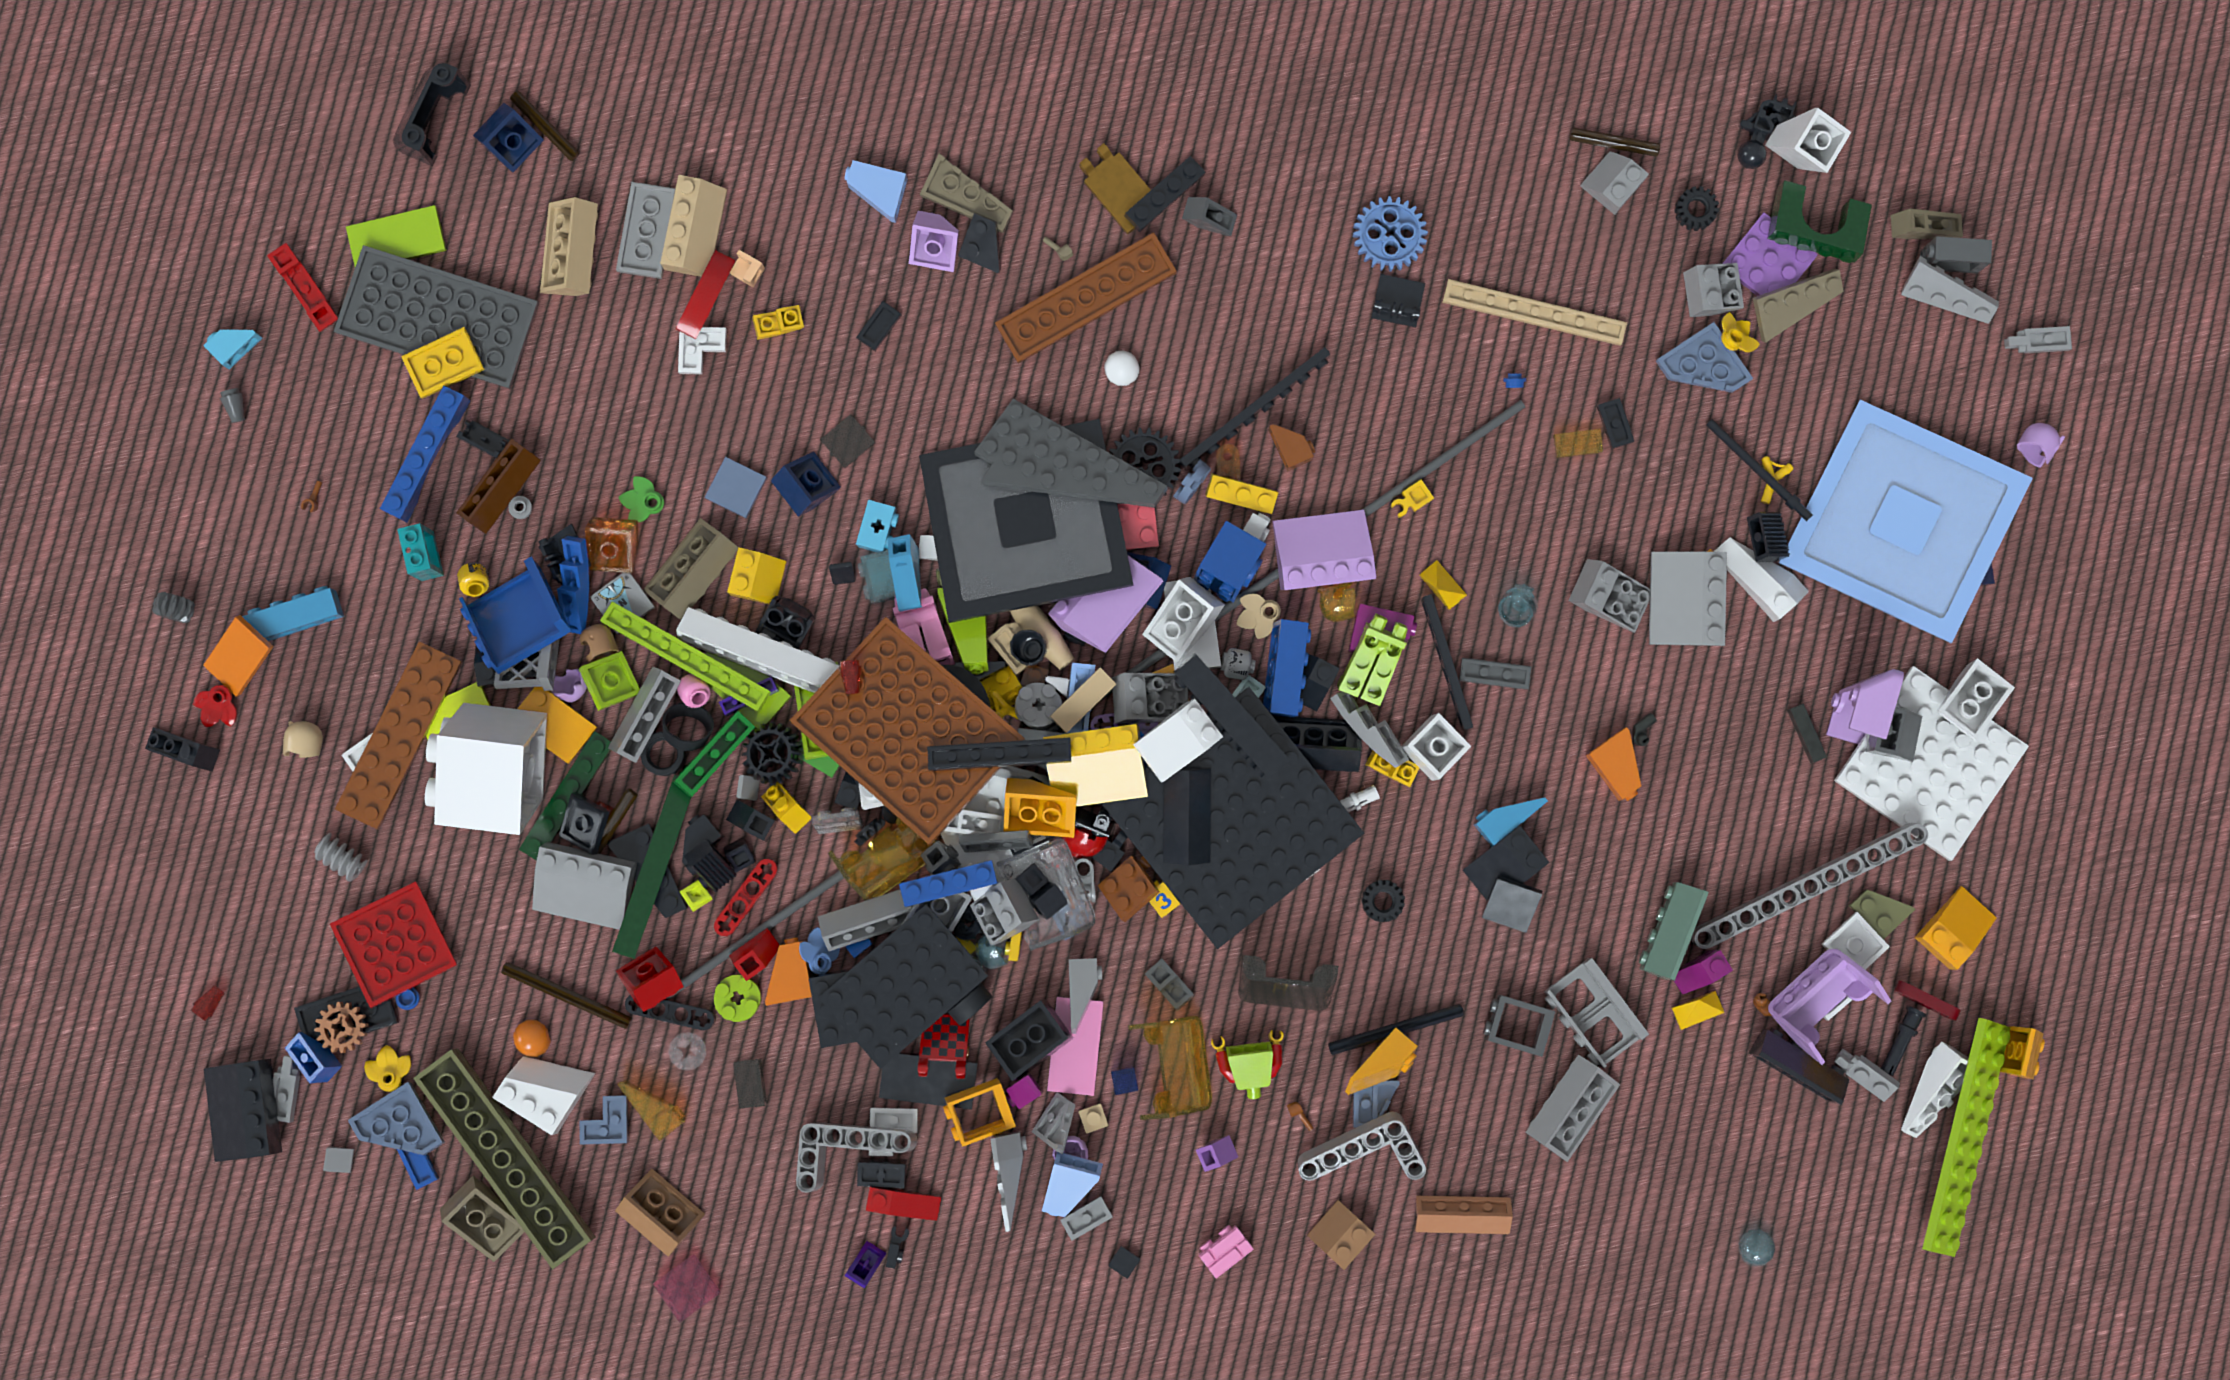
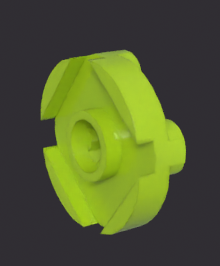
(730, 1010)

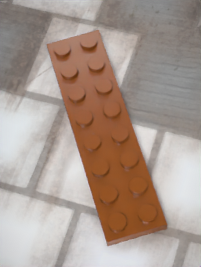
(1085, 298)
(398, 735)

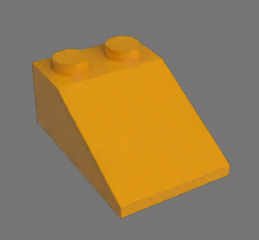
(565, 729)
(1038, 809)
(1956, 929)
(2023, 1052)
(1385, 1063)

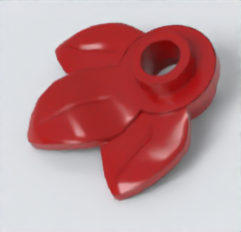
(215, 710)

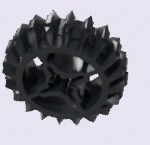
(778, 746)

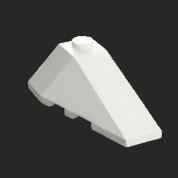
(1765, 582)
(1936, 1089)

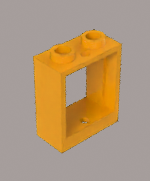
(1005, 1123)

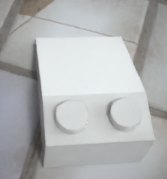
(1183, 618)
(1975, 698)
(1178, 740)

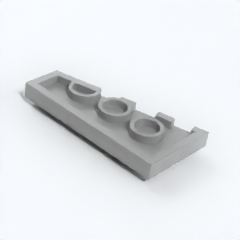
(1938, 289)

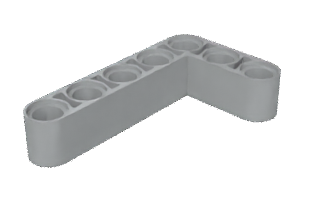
(846, 1140)
(1365, 1146)

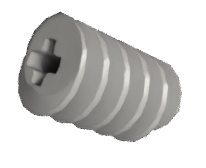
(339, 858)

